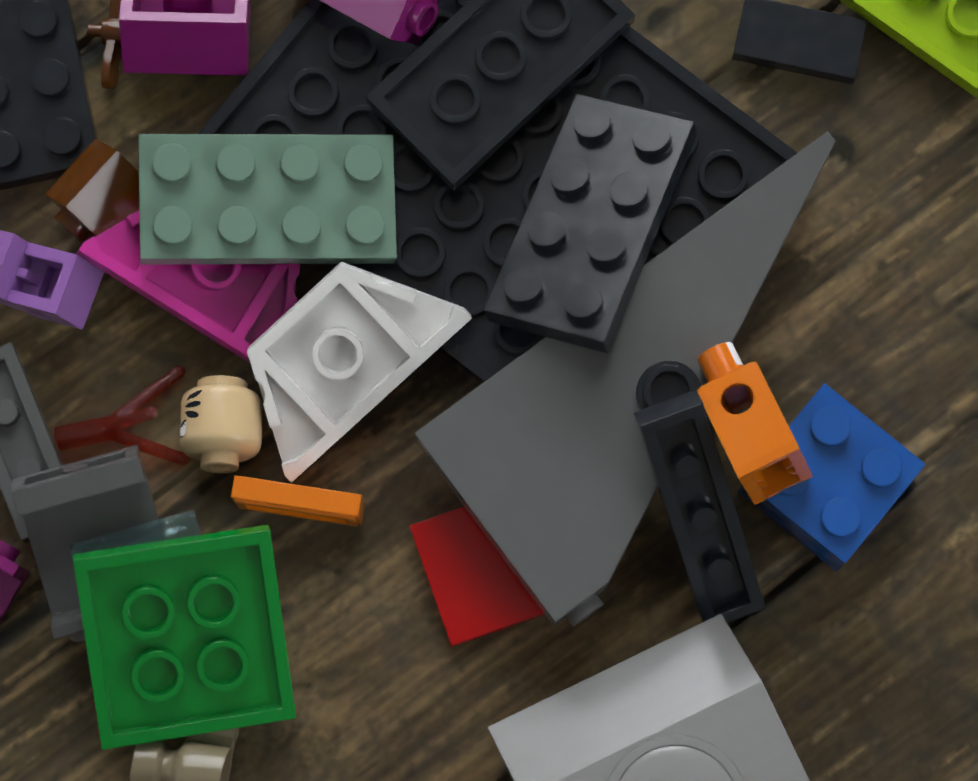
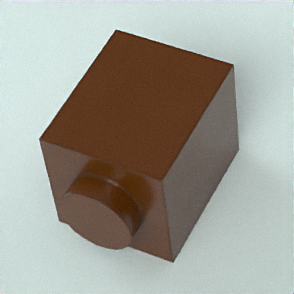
(95, 192)

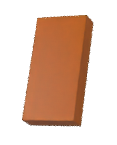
(298, 501)

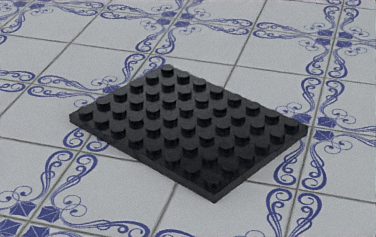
(459, 238)

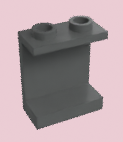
(74, 506)

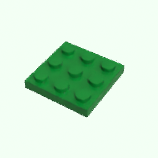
(184, 636)

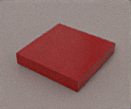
(470, 578)

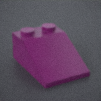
(185, 36)

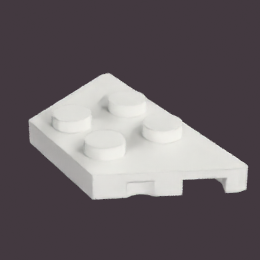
(343, 356)

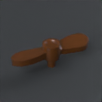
(110, 35)

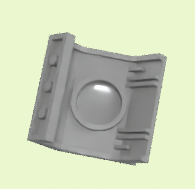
(662, 715)

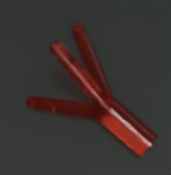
(128, 415)

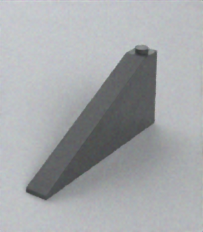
(552, 439)

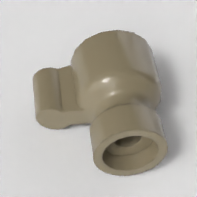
(197, 759)

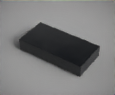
(799, 40)

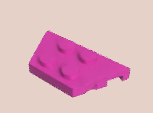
(219, 300)

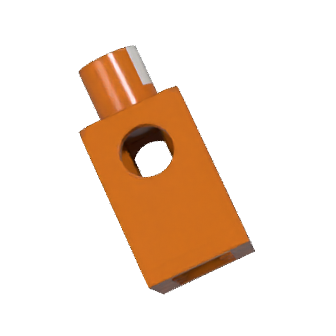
(754, 440)

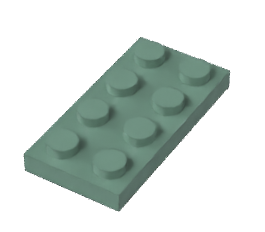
(266, 199)

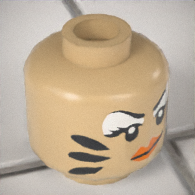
(220, 423)

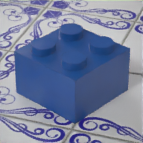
(853, 483)

